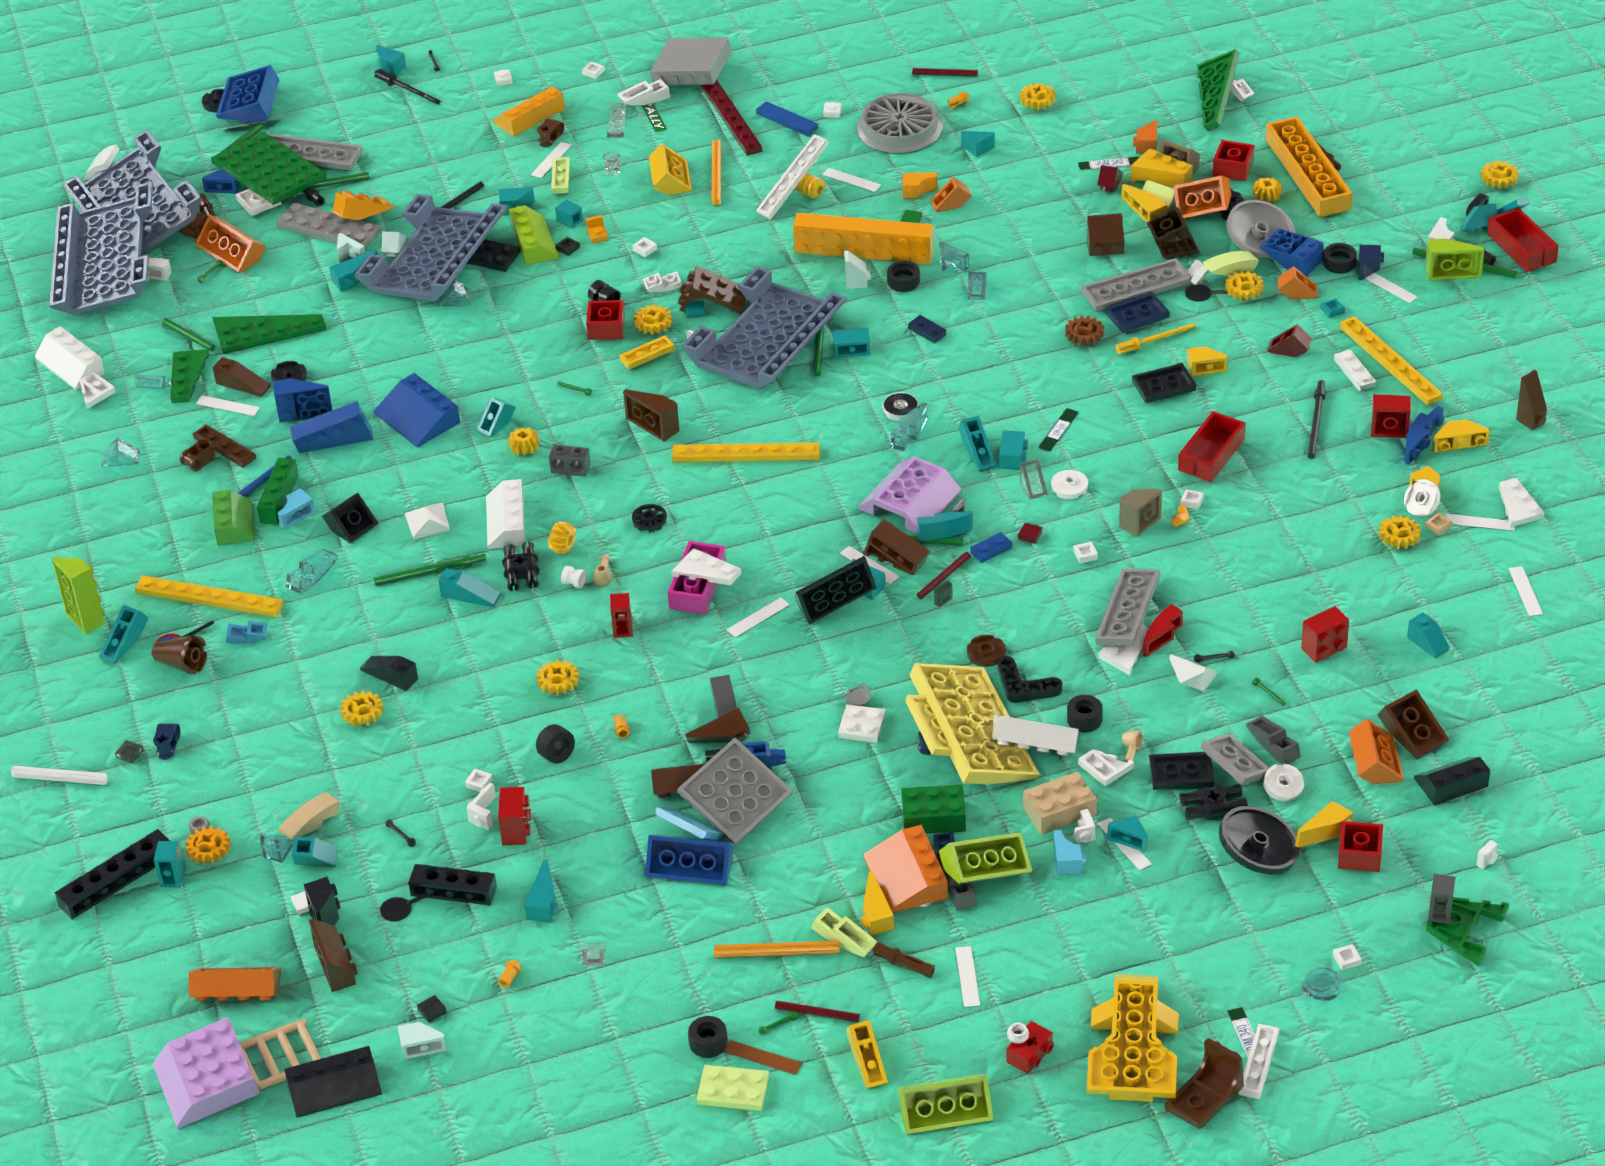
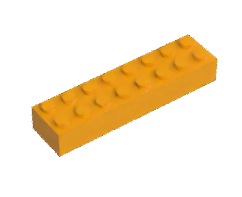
(1308, 166)
(863, 238)

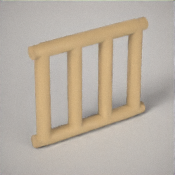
(279, 1033)

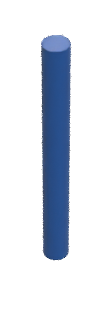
(260, 480)

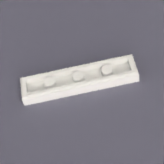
(1259, 1061)

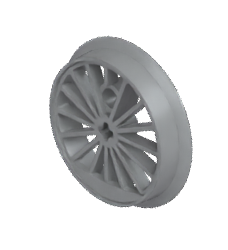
(914, 115)

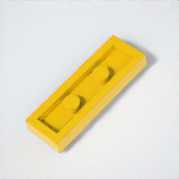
(646, 352)

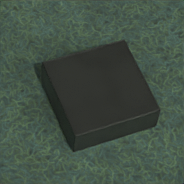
(567, 246)
(431, 1008)

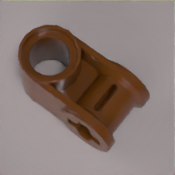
(550, 132)
(200, 454)

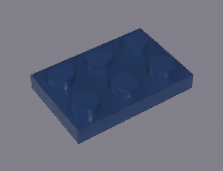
(1137, 312)

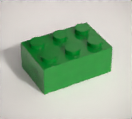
(935, 808)

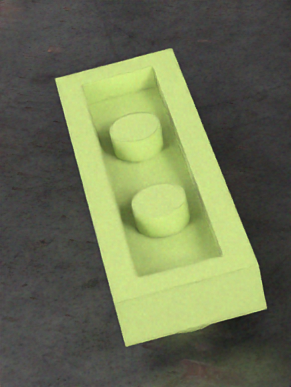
(560, 175)

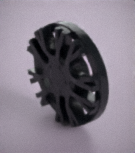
(649, 517)

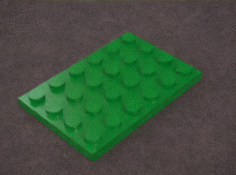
(268, 168)

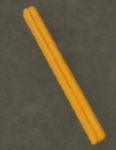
(716, 172)
(774, 949)

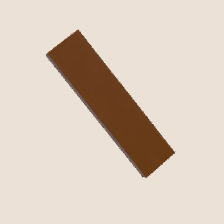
(226, 446)

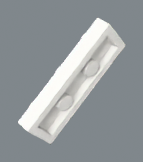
(1355, 370)

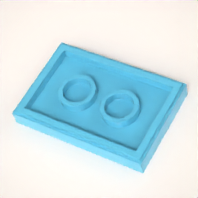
(689, 824)

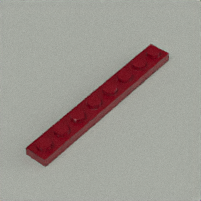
(732, 118)

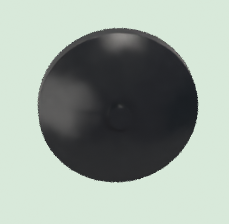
(1258, 840)

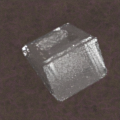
(593, 953)

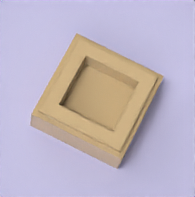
(1438, 524)

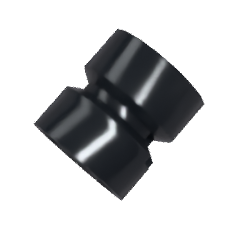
(602, 292)

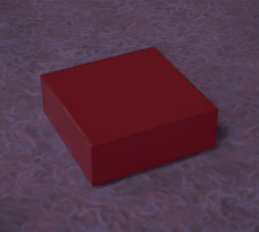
(1030, 533)

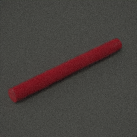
(947, 72)
(943, 575)
(818, 1011)

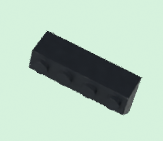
(332, 1081)

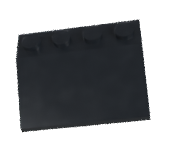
(835, 590)

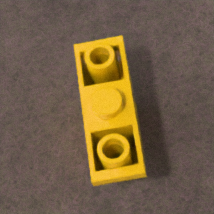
(1460, 435)

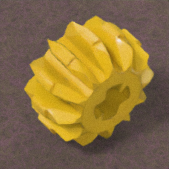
(1267, 190)
(523, 441)
(562, 537)

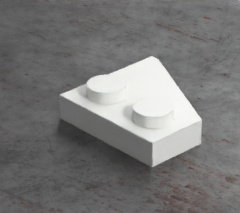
(1104, 766)

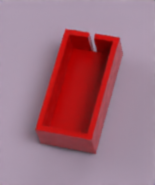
(1523, 240)
(1211, 446)

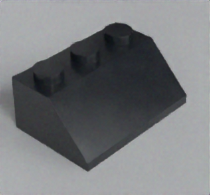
(1454, 779)

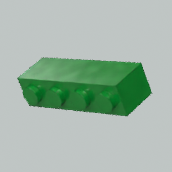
(278, 486)

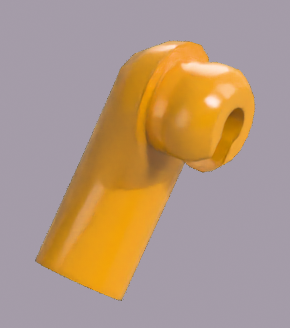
(1182, 516)

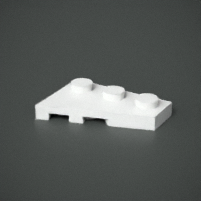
(705, 566)
(1124, 656)

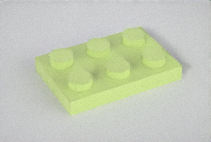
(733, 1087)

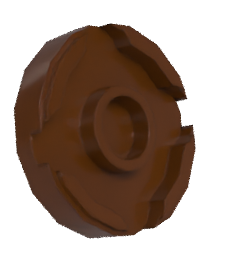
(985, 650)

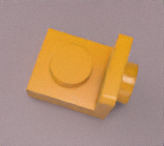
(596, 229)

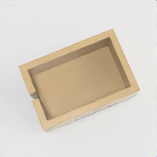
(1058, 802)

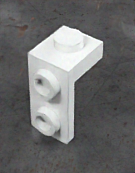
(476, 809)

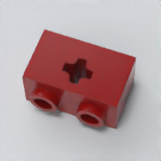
(621, 615)
(1030, 1053)

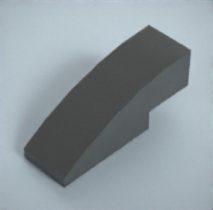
(722, 695)
(1274, 740)
(962, 894)

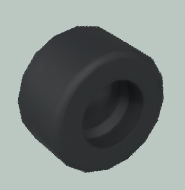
(1085, 704)
(554, 752)
(711, 1046)

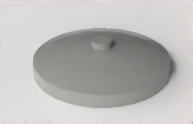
(1254, 222)

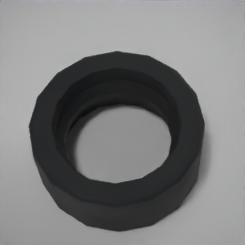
(1339, 266)
(905, 284)

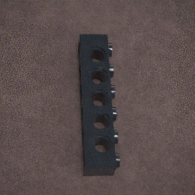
(109, 876)

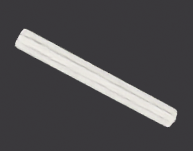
(59, 775)

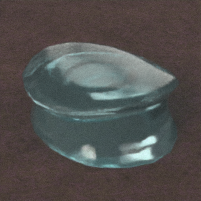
(1322, 984)

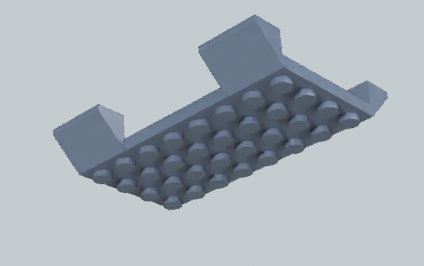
(119, 183)
(434, 252)
(100, 254)
(765, 335)

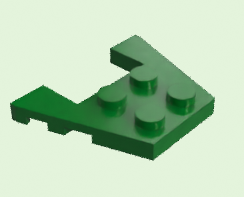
(1462, 922)

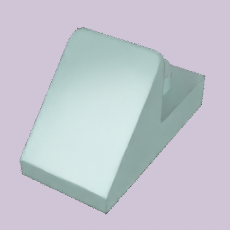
(348, 247)

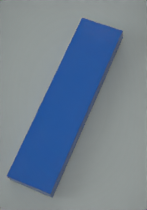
(787, 118)

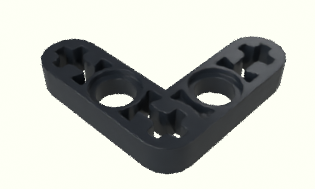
(1023, 688)

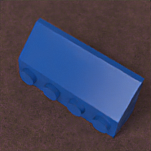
(689, 859)

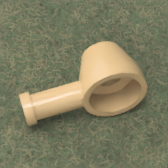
(602, 575)
(1132, 740)

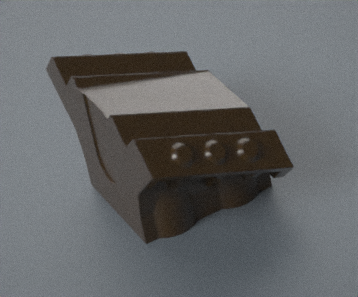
(1172, 234)

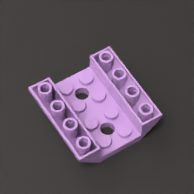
(921, 495)

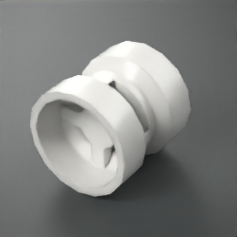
(573, 576)

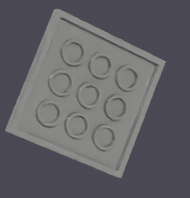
(735, 791)

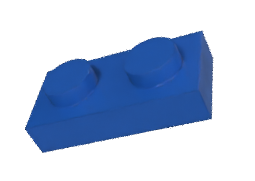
(991, 547)

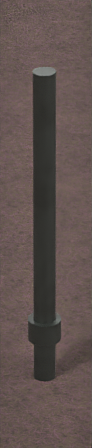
(1319, 396)

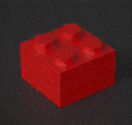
(1233, 160)
(605, 320)
(1390, 416)
(1325, 634)
(514, 816)
(1360, 846)

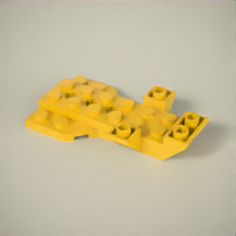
(1136, 1016)

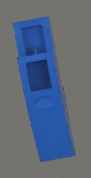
(1419, 432)

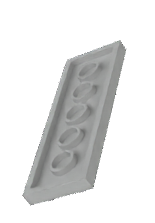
(323, 153)
(326, 225)
(1136, 283)
(1127, 607)

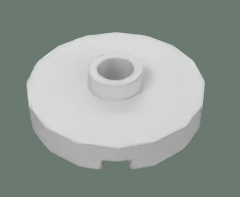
(1069, 484)
(1415, 495)
(1287, 775)

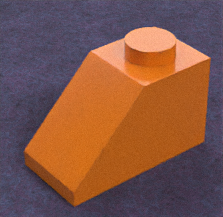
(1146, 138)
(951, 196)
(1297, 285)

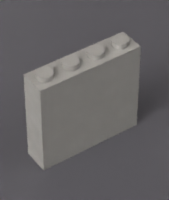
(691, 61)

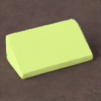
(1165, 193)

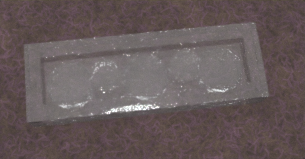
(617, 120)

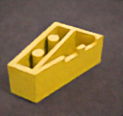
(1161, 169)

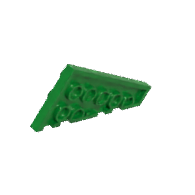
(1214, 86)
(251, 331)

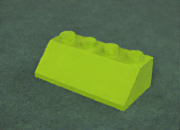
(532, 235)
(79, 592)
(986, 858)
(945, 1103)

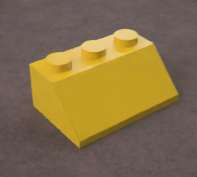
(669, 171)

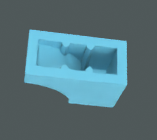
(297, 507)
(1067, 855)

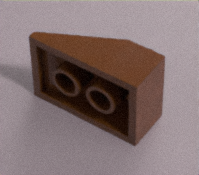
(652, 413)
(1413, 724)

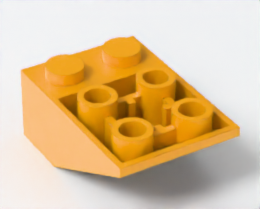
(359, 207)

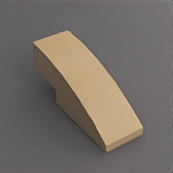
(310, 816)

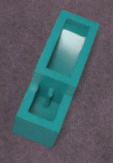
(944, 525)

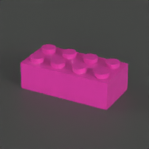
(696, 594)

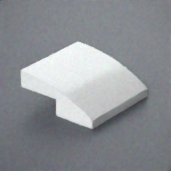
(101, 161)

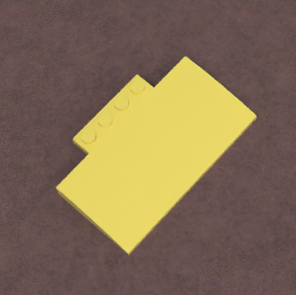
(957, 721)

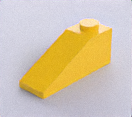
(1143, 203)
(1323, 825)
(876, 911)
(866, 1054)

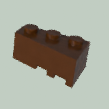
(896, 547)

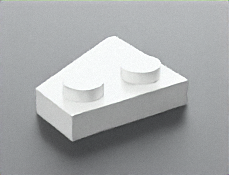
(95, 389)

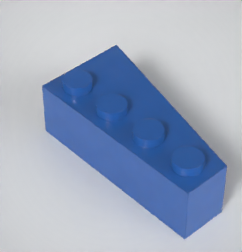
(332, 429)

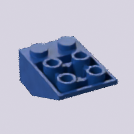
(1294, 250)
(300, 399)

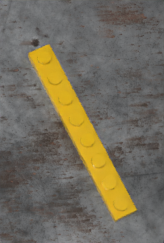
(1391, 361)
(746, 452)
(209, 596)

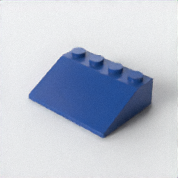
(249, 95)
(417, 410)

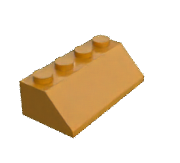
(531, 111)

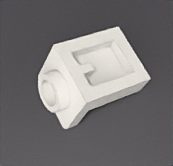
(1241, 90)
(1197, 272)
(1086, 828)

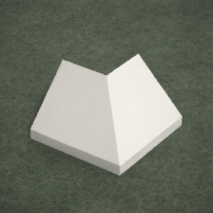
(427, 521)
(1192, 673)

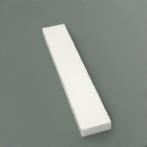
(792, 177)

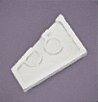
(1518, 503)

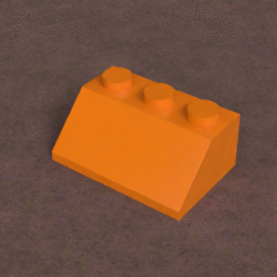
(1203, 196)
(1375, 753)

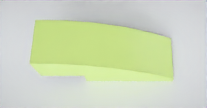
(1231, 262)
(845, 931)

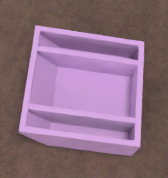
(204, 1073)

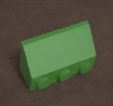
(232, 517)

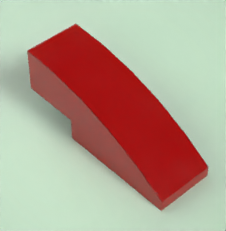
(1162, 629)

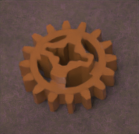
(1084, 330)

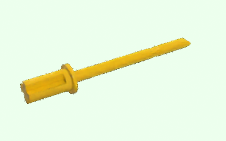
(1135, 343)

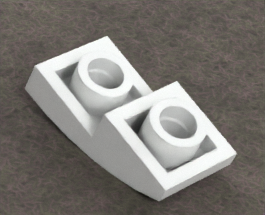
(656, 283)

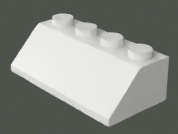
(68, 357)
(505, 515)
(1034, 733)

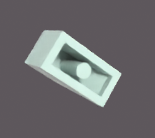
(392, 243)
(855, 272)
(420, 1040)

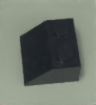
(350, 518)
(322, 900)

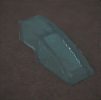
(909, 427)
(310, 571)

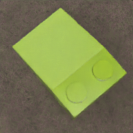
(1453, 259)

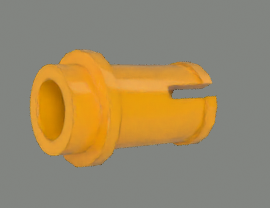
(961, 98)
(622, 729)
(511, 970)

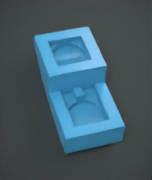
(246, 634)

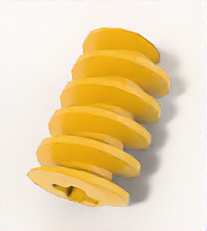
(811, 186)

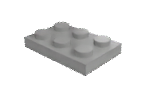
(1235, 758)

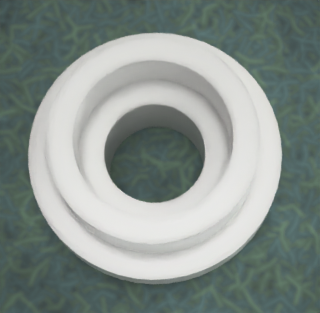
(1017, 1033)

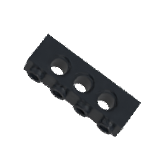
(452, 884)

